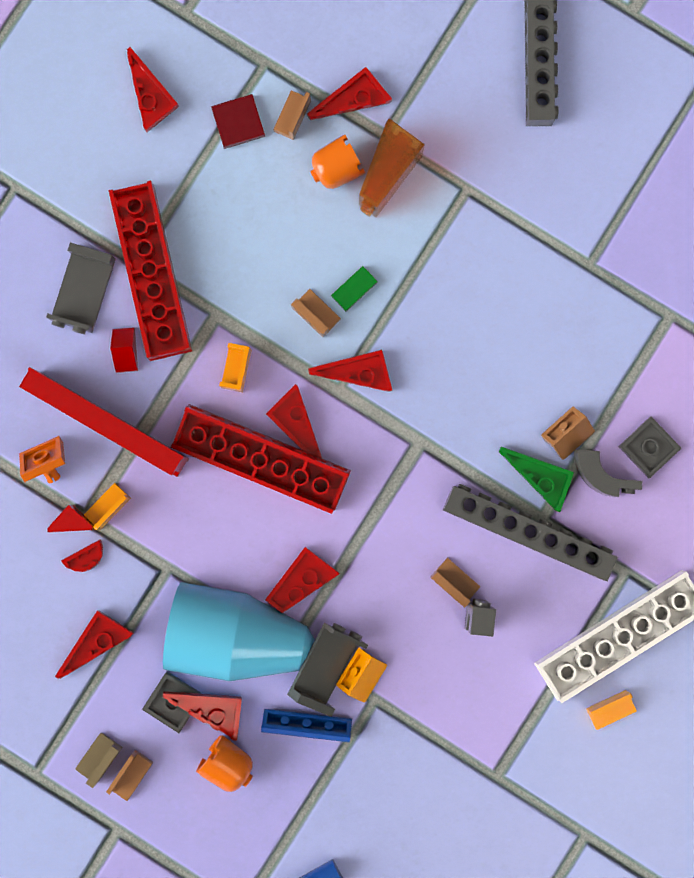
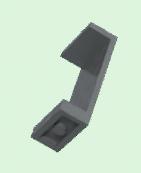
(82, 289)
(324, 667)

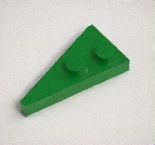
(547, 479)

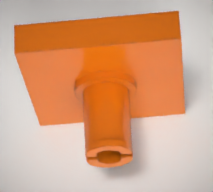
(42, 460)

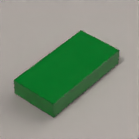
(354, 288)

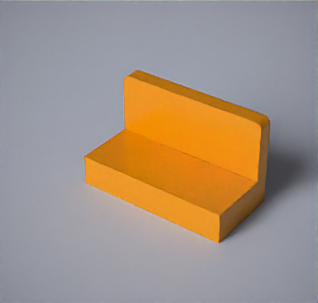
(107, 506)
(361, 675)
(611, 709)

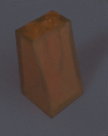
(390, 166)

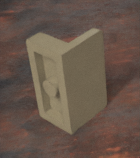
(98, 759)

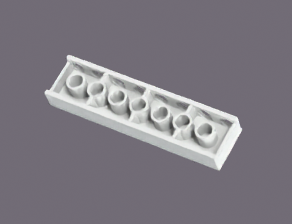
(619, 637)

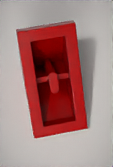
(124, 350)
(70, 520)

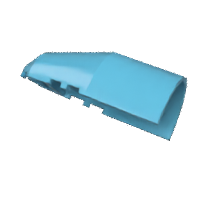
(231, 636)

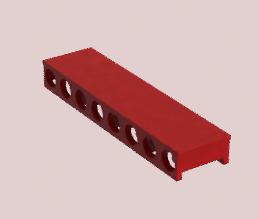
(150, 271)
(103, 422)
(260, 458)

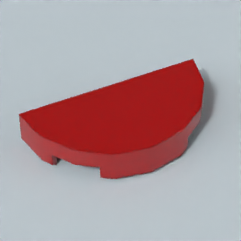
(85, 558)

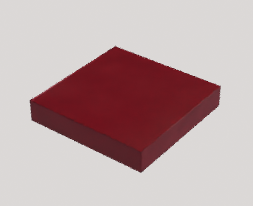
(238, 121)

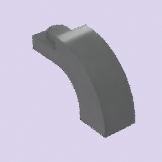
(595, 477)

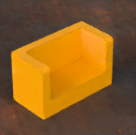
(236, 367)

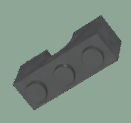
(480, 618)

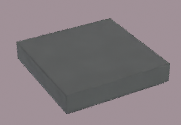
(649, 447)
(161, 709)

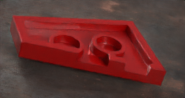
(300, 580)

